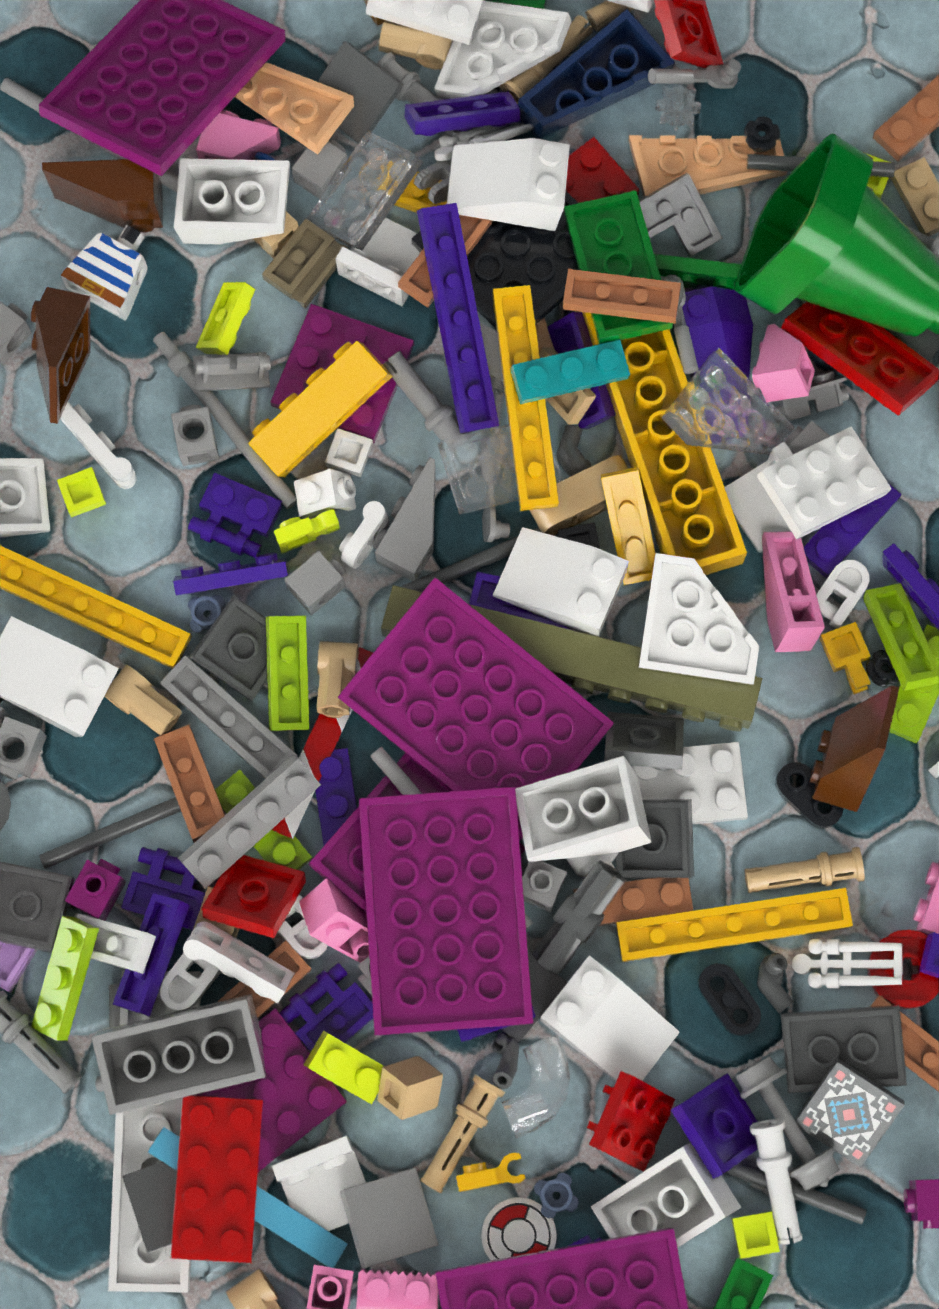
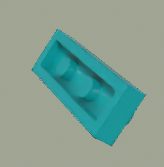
(570, 371)

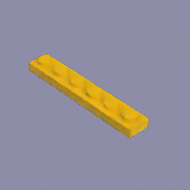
(526, 421)
(92, 609)
(734, 924)

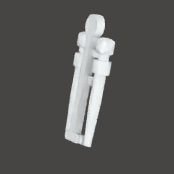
(478, 135)
(803, 964)

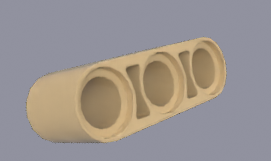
(578, 497)

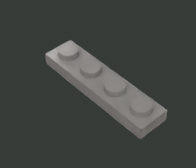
(226, 717)
(249, 821)

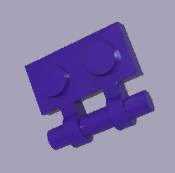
(238, 505)
(143, 886)
(341, 1018)

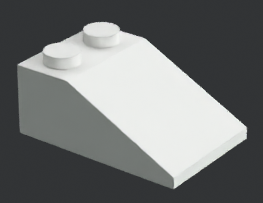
(510, 181)
(230, 199)
(23, 497)
(561, 580)
(51, 677)
(583, 813)
(609, 1022)
(667, 1195)

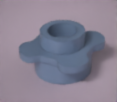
(199, 606)
(550, 1205)

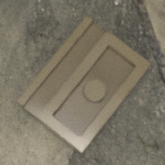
(304, 263)

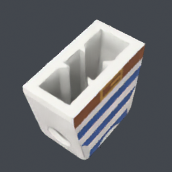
(109, 271)

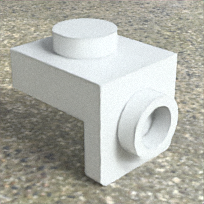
(324, 492)

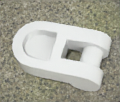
(358, 545)
(848, 582)
(299, 936)
(182, 990)

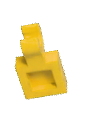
(846, 651)
(479, 1176)

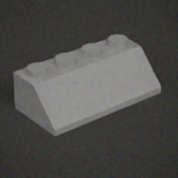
(180, 1054)

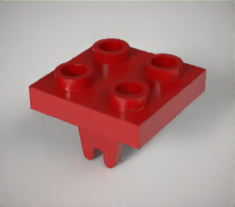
(631, 1121)

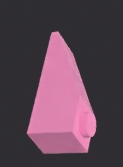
(790, 594)

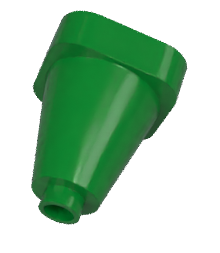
(840, 247)

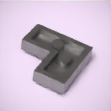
(682, 207)

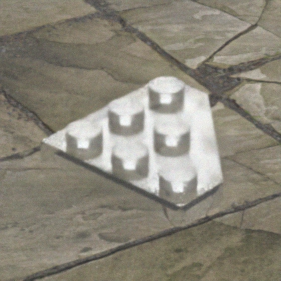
(726, 411)

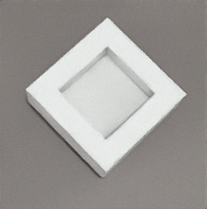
(349, 452)

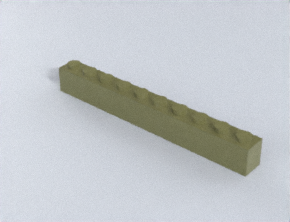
(610, 668)

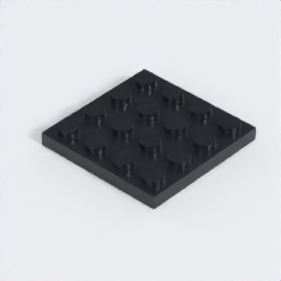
(520, 257)

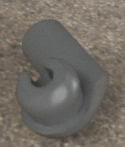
(568, 452)
(770, 981)
(508, 1064)

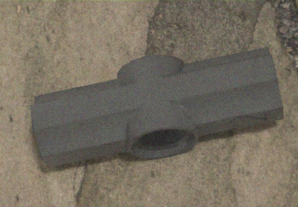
(579, 917)

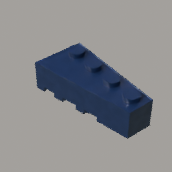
(594, 77)

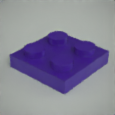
(718, 1125)

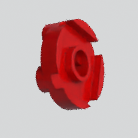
(920, 987)

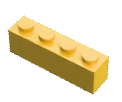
(319, 409)

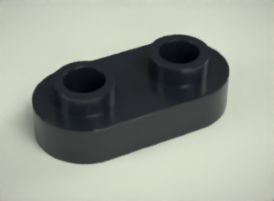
(801, 797)
(731, 998)

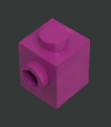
(96, 889)
(923, 1202)

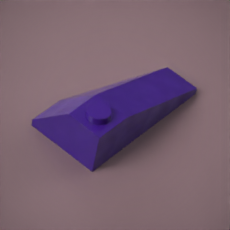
(721, 321)

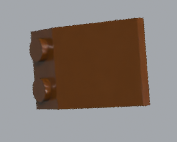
(110, 190)
(60, 344)
(853, 751)

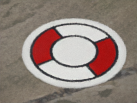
(517, 1229)

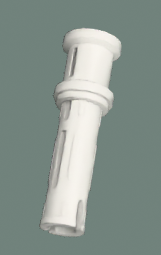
(775, 1162)

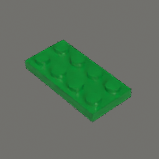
(614, 239)

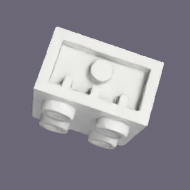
(381, 261)
(752, 504)
(315, 1181)

